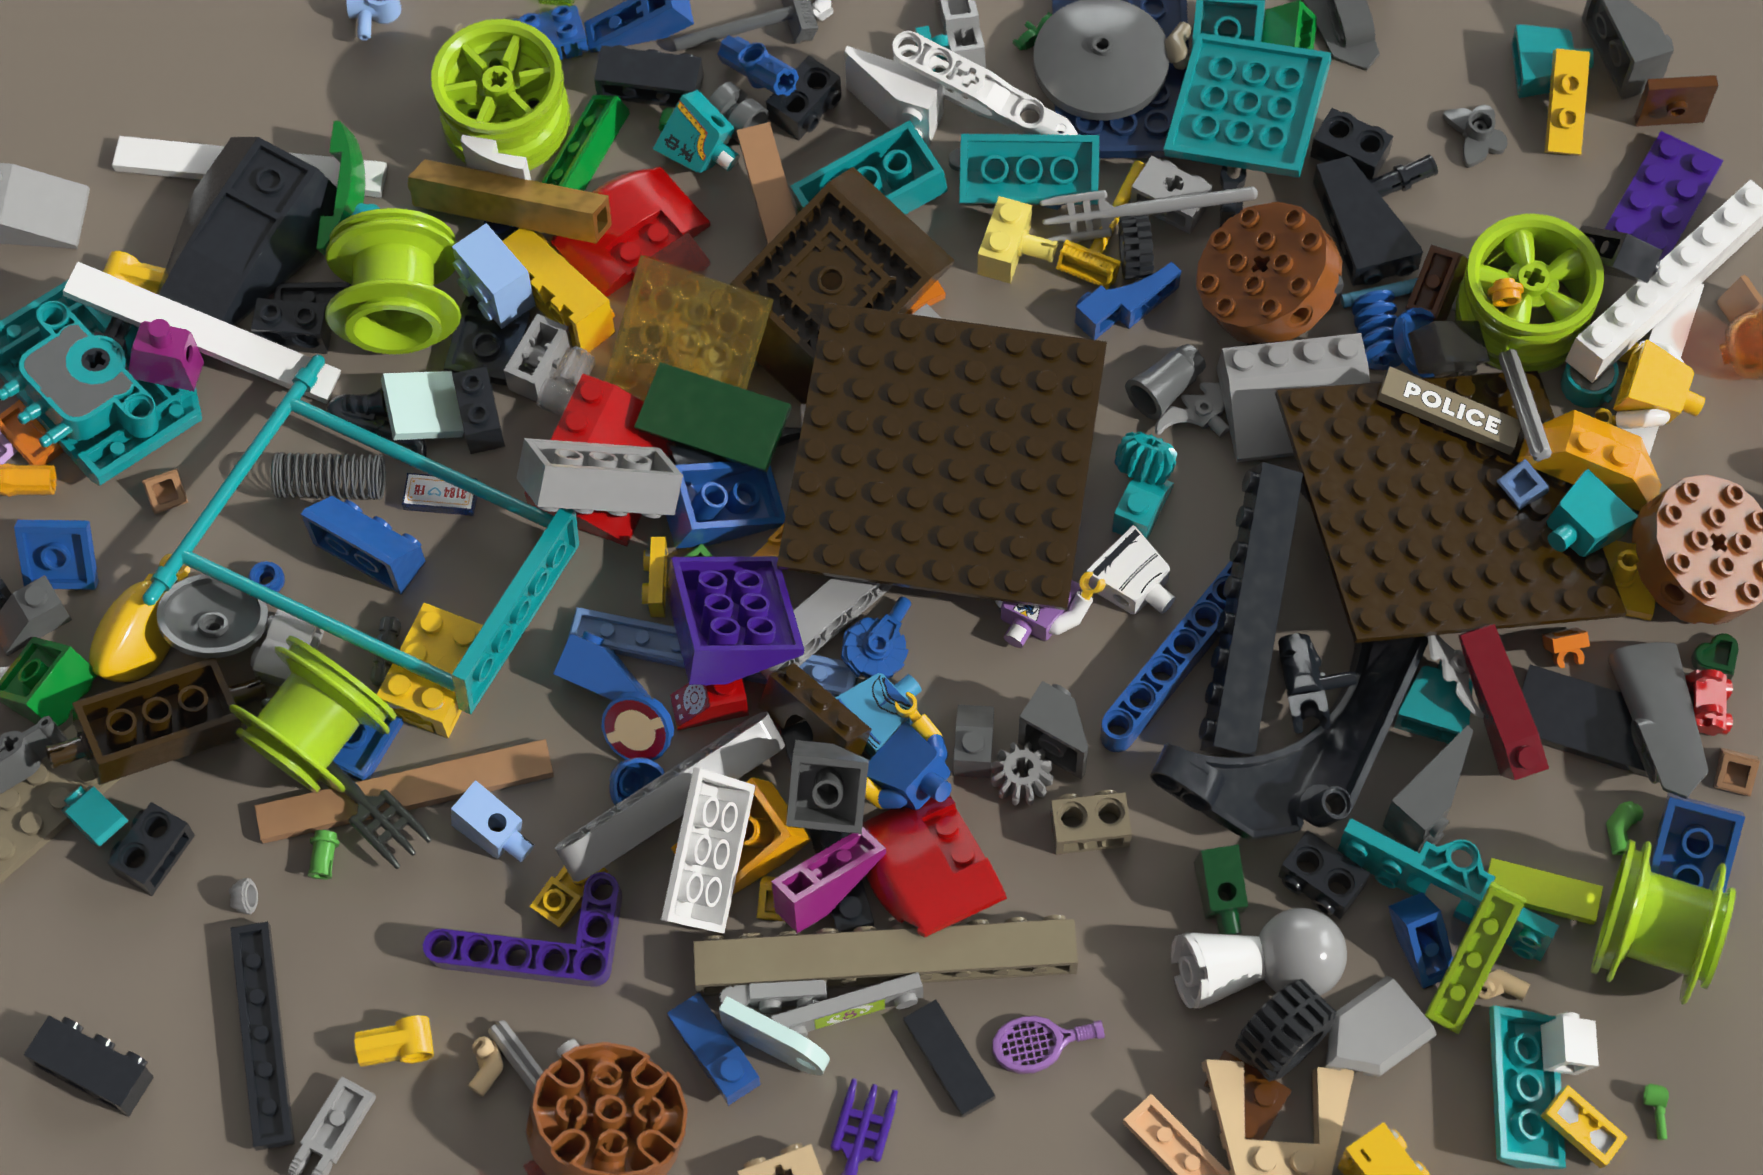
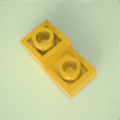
(560, 898)

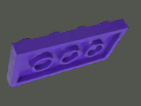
(1665, 193)

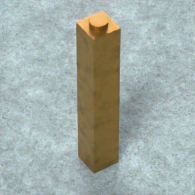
(510, 201)

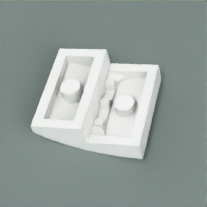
(484, 156)

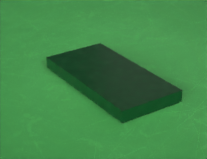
(713, 417)

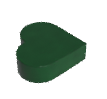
(1717, 655)

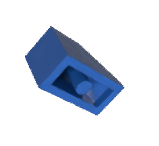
(1422, 937)

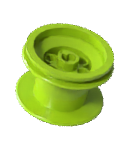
(393, 265)
(311, 716)
(1664, 922)

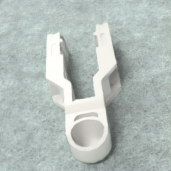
(985, 91)

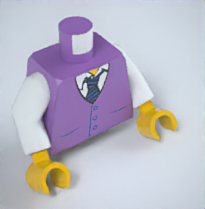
(1044, 621)

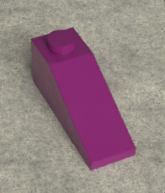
(823, 880)

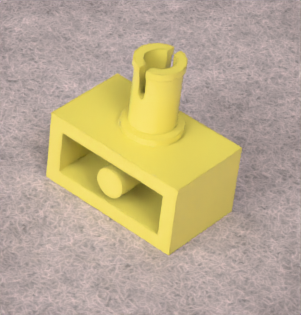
(1009, 239)

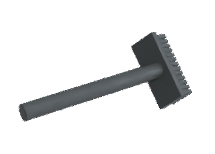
(797, 12)

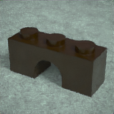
(796, 696)

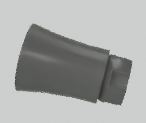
(1164, 381)

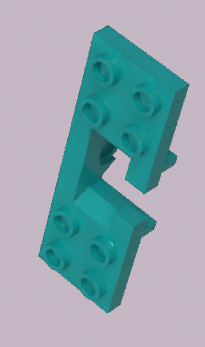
(1413, 872)

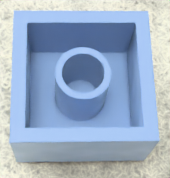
(493, 276)

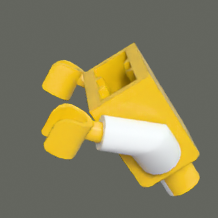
(1652, 388)

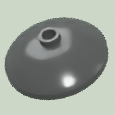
(210, 618)

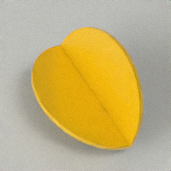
(128, 638)

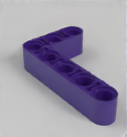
(537, 950)

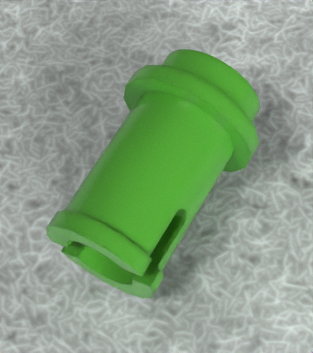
(322, 855)

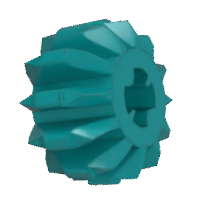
(1145, 458)

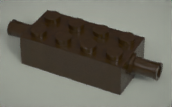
(155, 720)

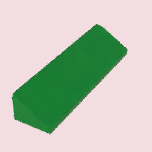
(588, 143)

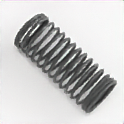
(373, 471)

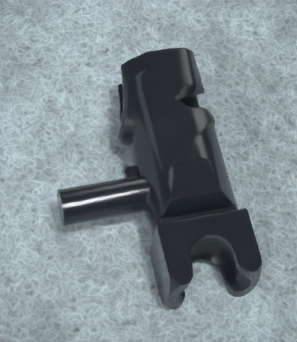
(1305, 682)

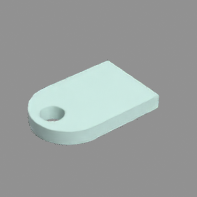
(772, 1037)

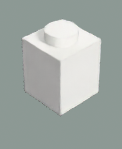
(1569, 1044)

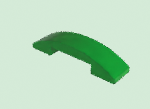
(350, 181)

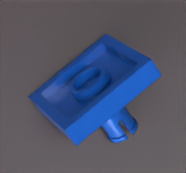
(57, 550)

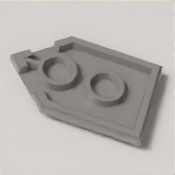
(1377, 1030)

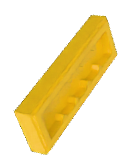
(1567, 102)

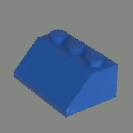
(364, 542)

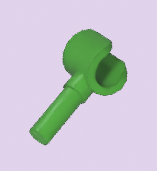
(1658, 1097)

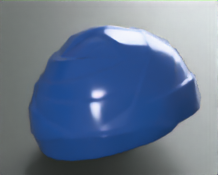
(632, 776)

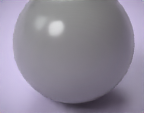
(1303, 946)

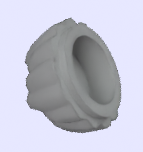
(244, 896)

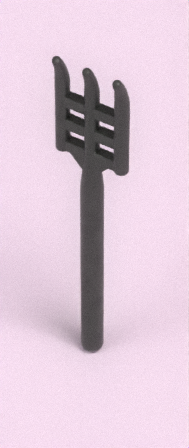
(369, 806)

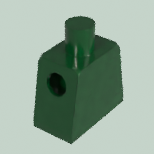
(1222, 871)

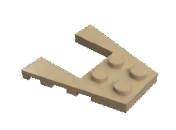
(1262, 1157)

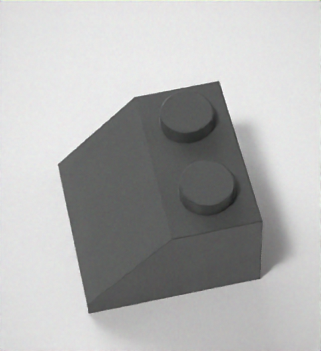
(1055, 725)
(827, 788)

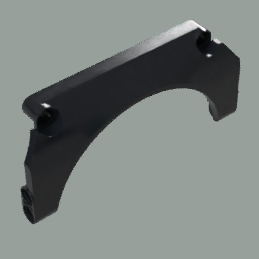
(1279, 789)

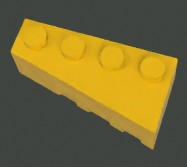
(562, 291)

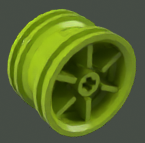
(497, 72)

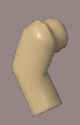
(1503, 982)
(489, 1064)

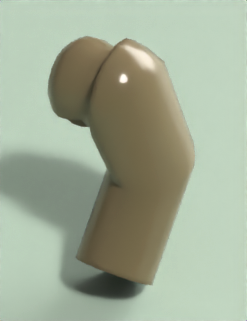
(1176, 46)

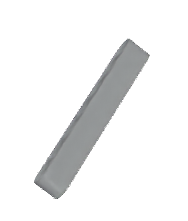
(666, 797)

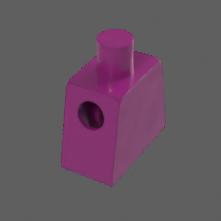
(165, 356)

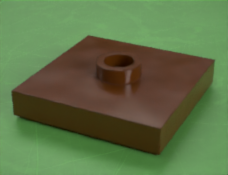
(1676, 100)

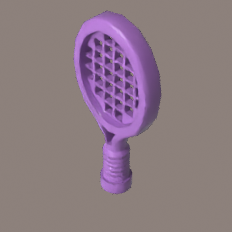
(1078, 1034)

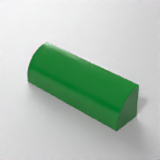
(1290, 25)

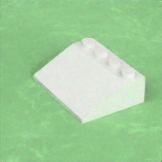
(708, 851)

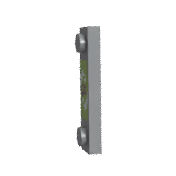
(897, 992)

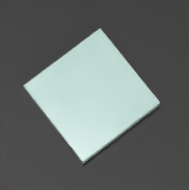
(422, 405)

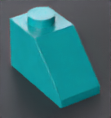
(1140, 506)
(93, 814)

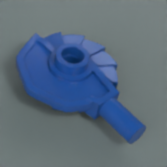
(876, 643)

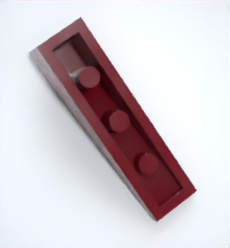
(1505, 710)

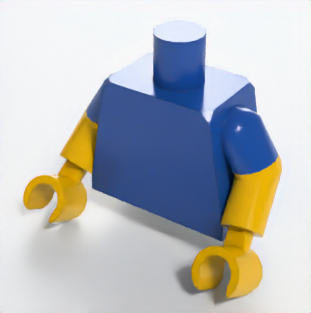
(909, 765)

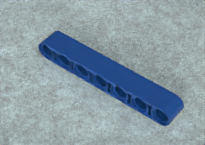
(1165, 660)

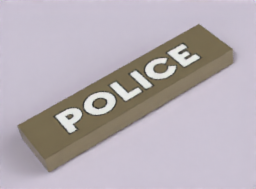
(1449, 410)

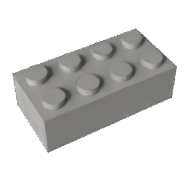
(599, 477)

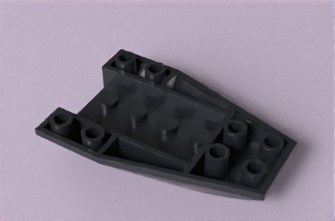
(246, 229)

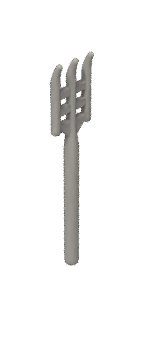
(1108, 213)

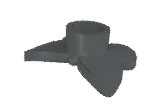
(1479, 133)

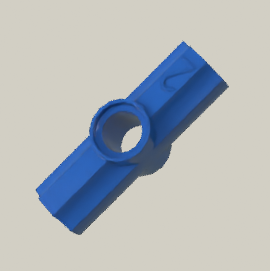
(758, 65)

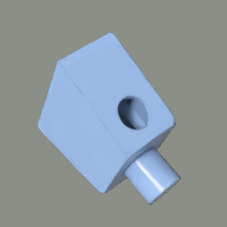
(479, 813)

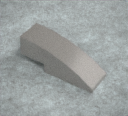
(962, 27)

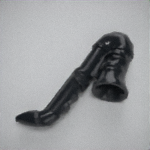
(362, 411)

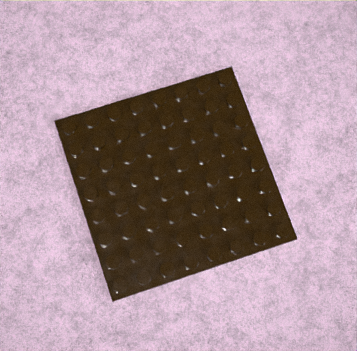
(943, 456)
(1422, 525)

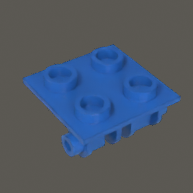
(562, 28)

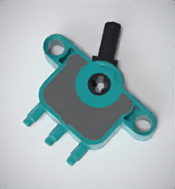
(81, 379)

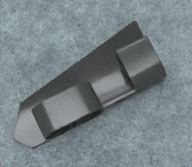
(1347, 30)
(1661, 715)

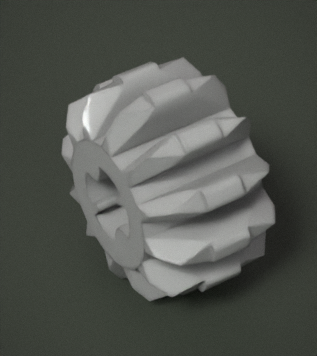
(1013, 784)

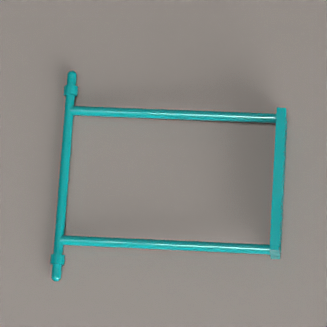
(505, 622)

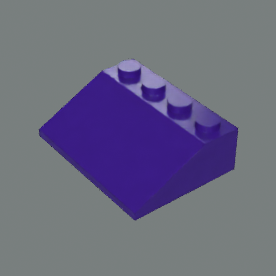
(731, 616)

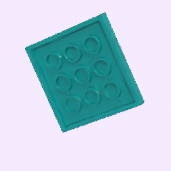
(1248, 104)

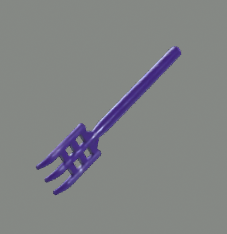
(855, 1152)

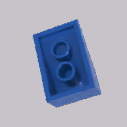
(723, 504)
(1695, 840)

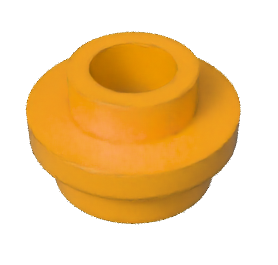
(1505, 292)

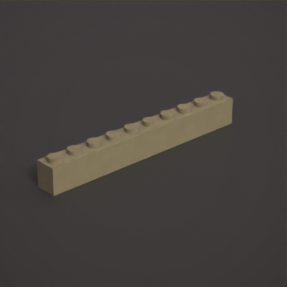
(880, 956)

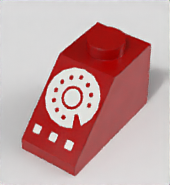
(708, 704)

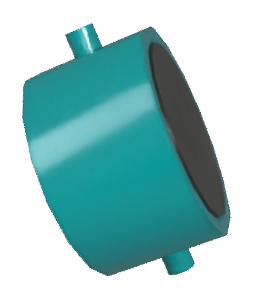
(1585, 393)

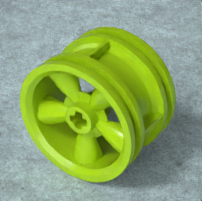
(1541, 255)

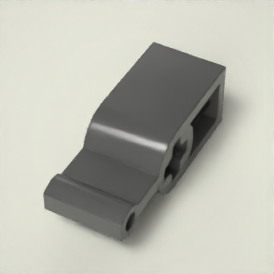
(23, 751)

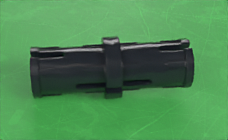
(1405, 176)

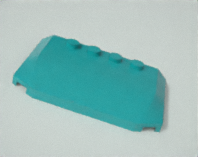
(114, 447)

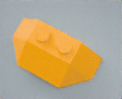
(1607, 451)

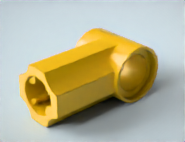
(131, 270)
(405, 1041)

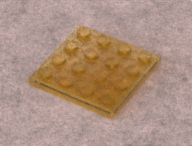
(688, 325)

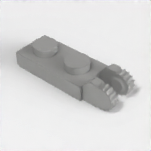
(775, 995)
(333, 1127)

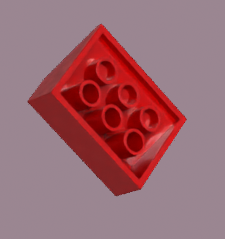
(604, 416)

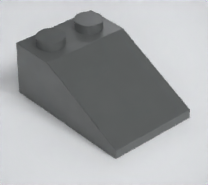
(1628, 43)
(1423, 805)

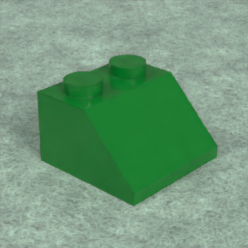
(46, 681)

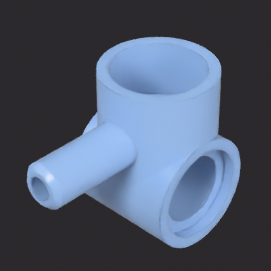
(377, 10)

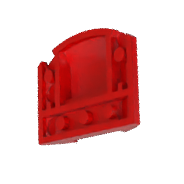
(645, 218)
(931, 867)

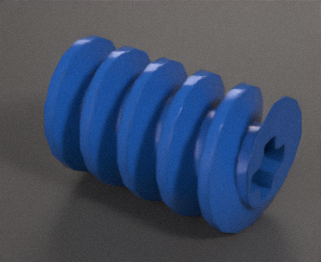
(1375, 322)

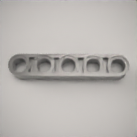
(830, 612)

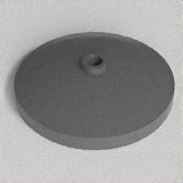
(1101, 59)

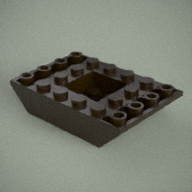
(845, 232)

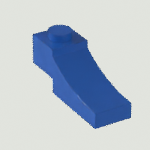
(1129, 303)
(714, 1049)

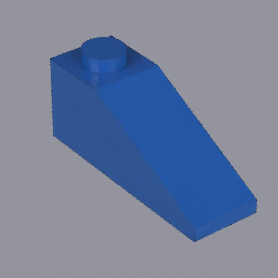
(638, 22)
(596, 667)

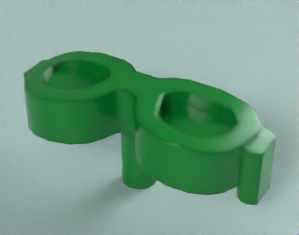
(1028, 38)

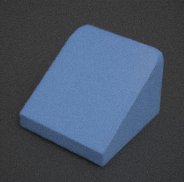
(1523, 484)

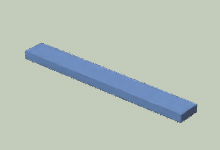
(661, 645)

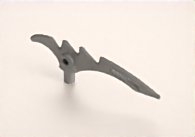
(1200, 410)
(1455, 669)

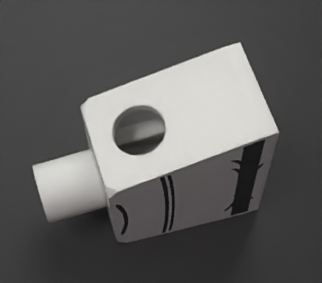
(1133, 574)

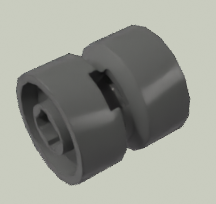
(737, 107)

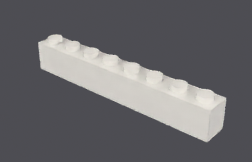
(1676, 278)

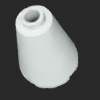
(1215, 966)

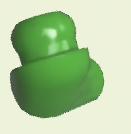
(1619, 822)

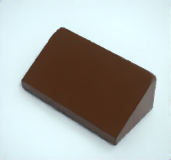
(1438, 282)

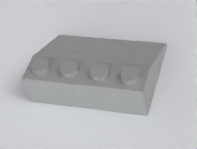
(1255, 372)

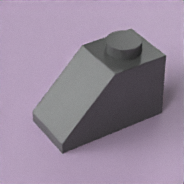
(30, 614)
(973, 741)

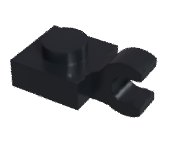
(1231, 209)

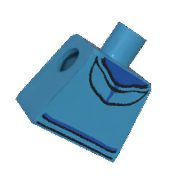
(875, 705)

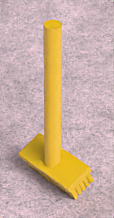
(1091, 262)

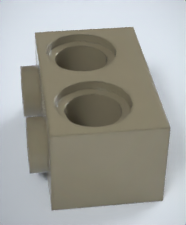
(1092, 832)

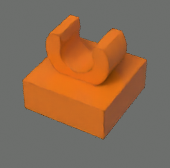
(1566, 641)

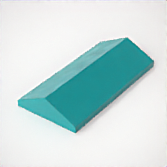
(1027, 167)
(1523, 1091)

